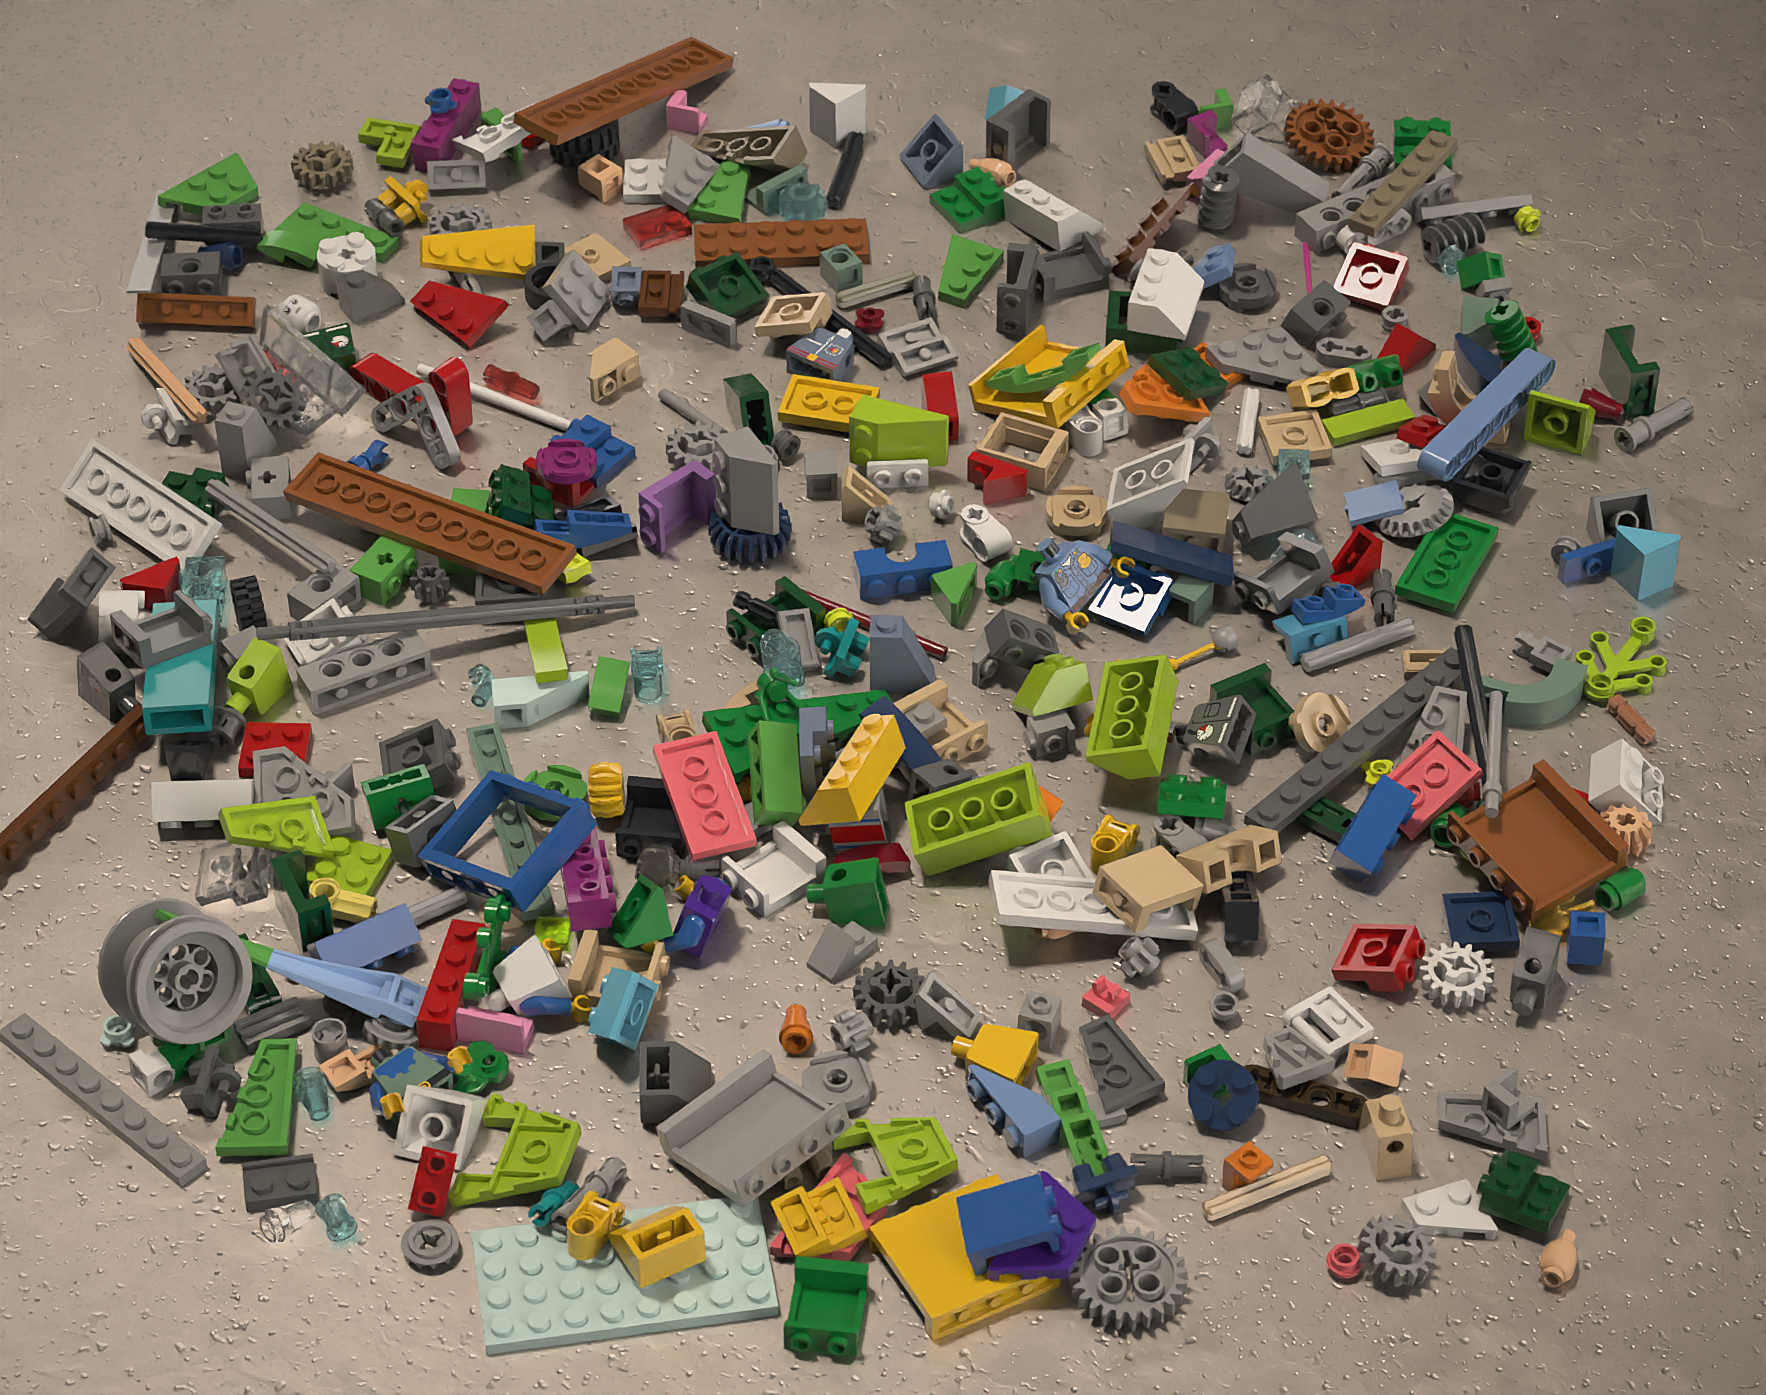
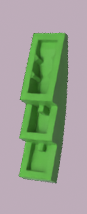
(1078, 1125)

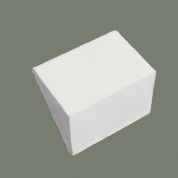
(837, 111)

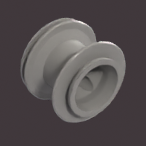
(202, 982)

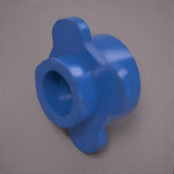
(440, 100)

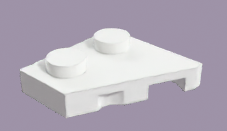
(1449, 1211)

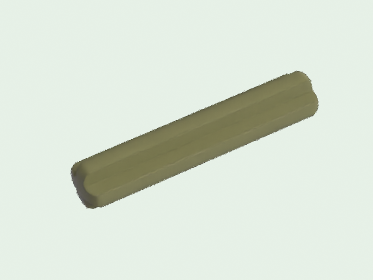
(875, 289)

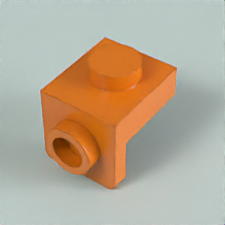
(1244, 1166)

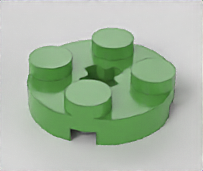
(560, 778)

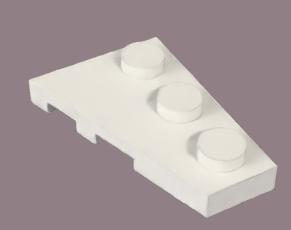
(492, 140)

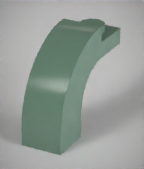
(1541, 701)

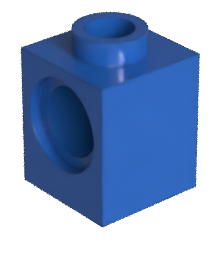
(1585, 938)

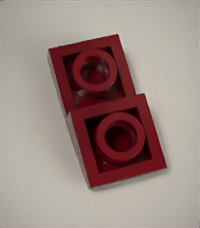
(890, 856)

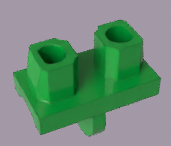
(1378, 373)

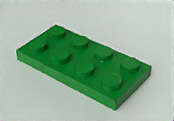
(1447, 562)

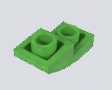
(281, 244)
(608, 686)

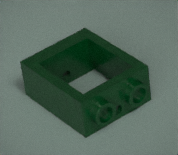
(1134, 341)

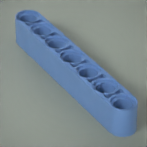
(1486, 415)

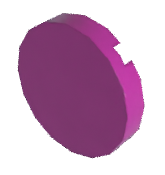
(566, 461)

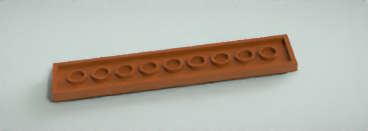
(622, 91)
(430, 523)

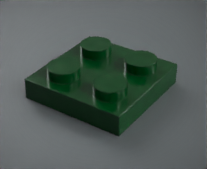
(1188, 373)

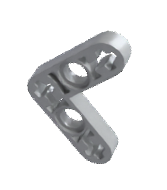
(422, 412)

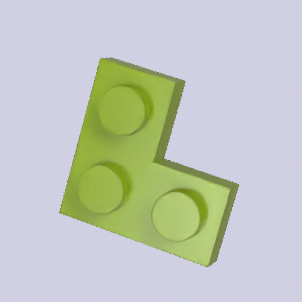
(392, 138)

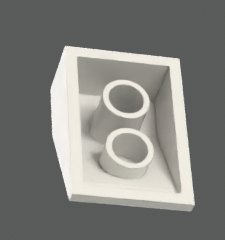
(1149, 484)

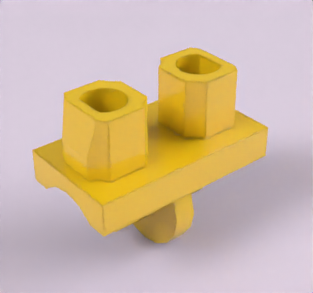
(407, 198)

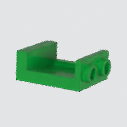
(827, 1306)

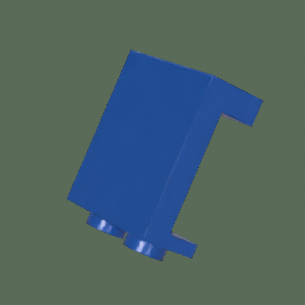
(1007, 1219)

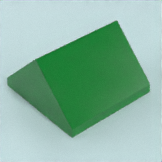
(642, 915)

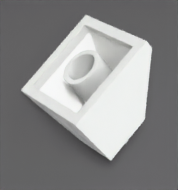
(439, 1121)

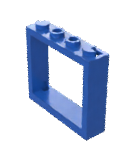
(541, 866)

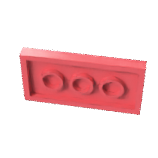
(704, 795)

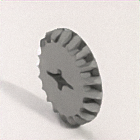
(1424, 511)

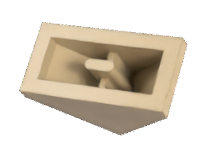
(859, 496)

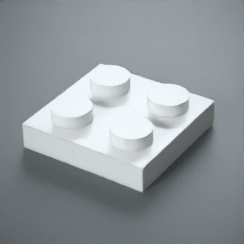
(643, 180)

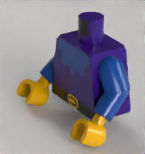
(699, 917)

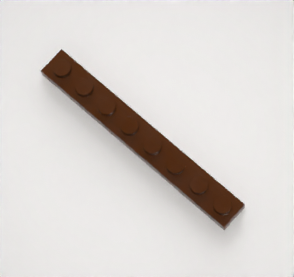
(71, 787)

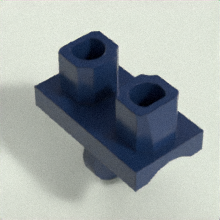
(1105, 1189)

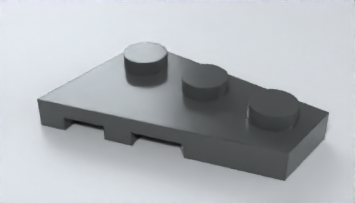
(1117, 1066)

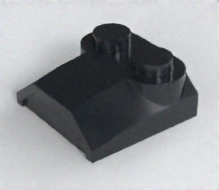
(1490, 480)

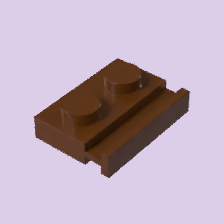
(661, 293)

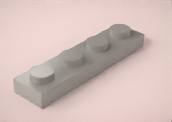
(1486, 208)

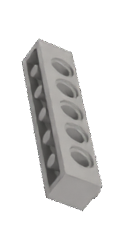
(1322, 223)

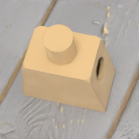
(1386, 1124)

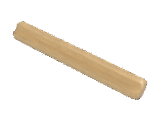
(1266, 1187)

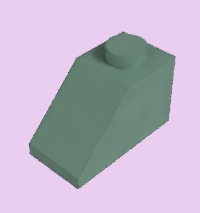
(1473, 320)

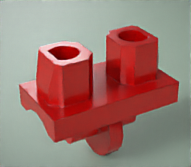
(432, 1181)

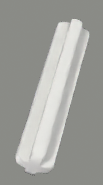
(1247, 421)

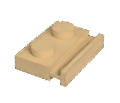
(1171, 158)

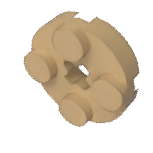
(1087, 521)
(1306, 721)

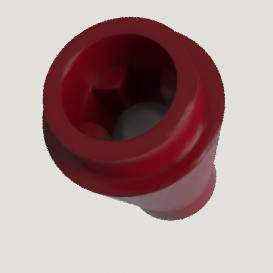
(1602, 404)

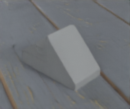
(840, 950)
(942, 1004)

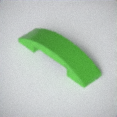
(1017, 380)

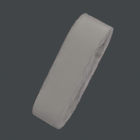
(1341, 352)
(1221, 965)

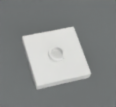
(1392, 457)

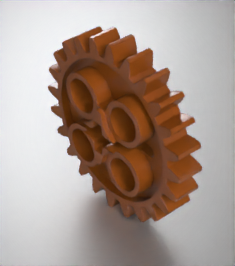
(1328, 134)

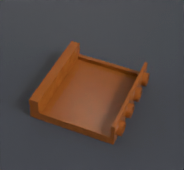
(1540, 844)

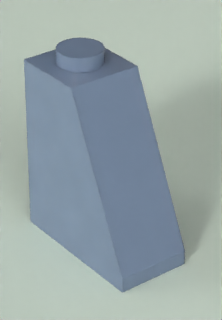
(897, 657)

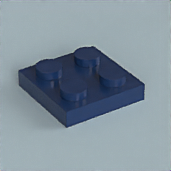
(1480, 920)

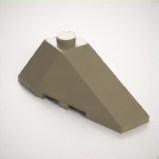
(761, 147)

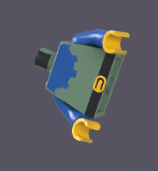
(410, 1067)

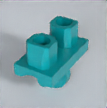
(838, 645)

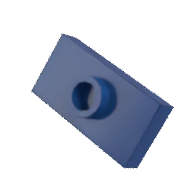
(1586, 561)

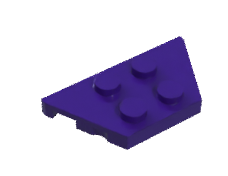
(1039, 1259)

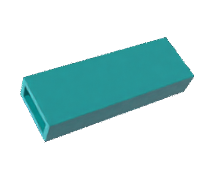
(182, 689)

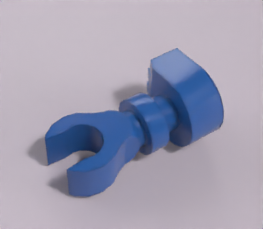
(371, 457)

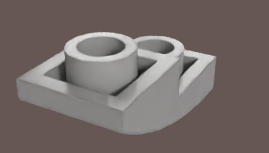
(982, 663)

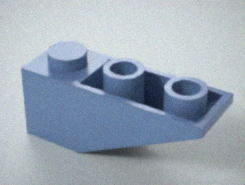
(1018, 1112)

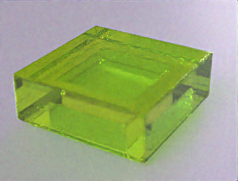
(554, 928)

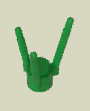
(774, 688)

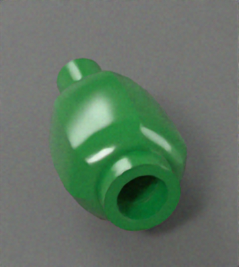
(1000, 580)

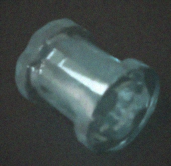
(338, 1221)

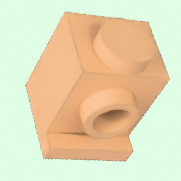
(601, 178)

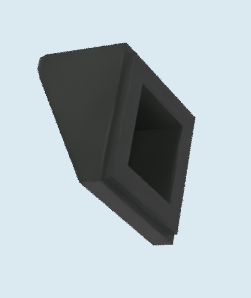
(549, 252)

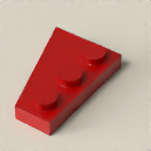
(458, 310)

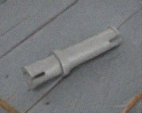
(598, 1181)

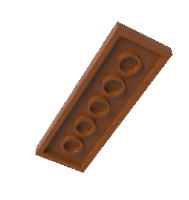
(782, 241)

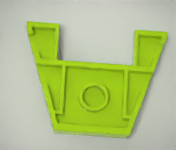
(910, 1151)
(531, 1159)

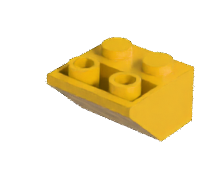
(660, 1244)

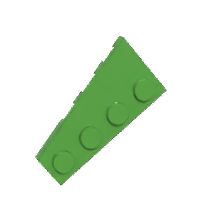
(322, 224)
(264, 1104)

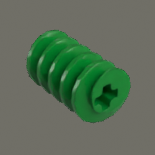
(1509, 330)

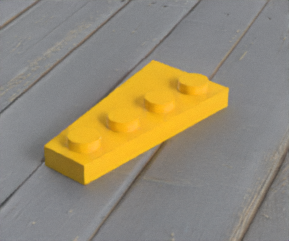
(487, 252)

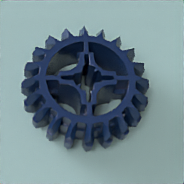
(748, 544)

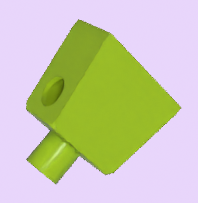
(258, 678)

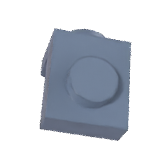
(625, 285)

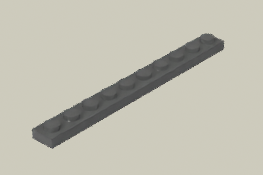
(1354, 746)

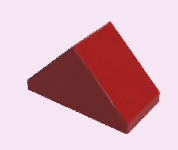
(1407, 345)
(1357, 558)
(157, 582)

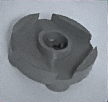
(1259, 292)

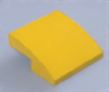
(819, 1219)

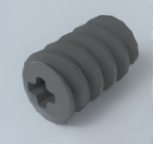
(1218, 197)
(1462, 230)

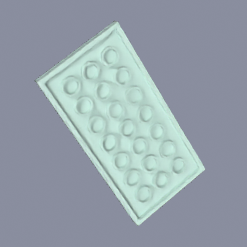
(545, 1298)

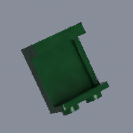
(1624, 378)
(788, 596)
(1272, 711)
(304, 916)

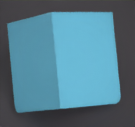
(999, 98)

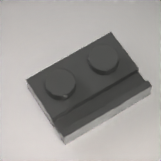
(279, 1182)

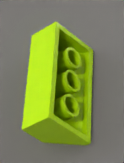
(1133, 716)
(977, 819)

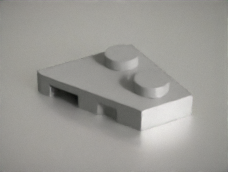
(1295, 1058)

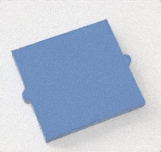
(1374, 502)

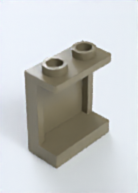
(1198, 518)

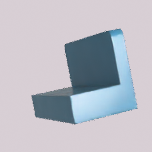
(1306, 637)

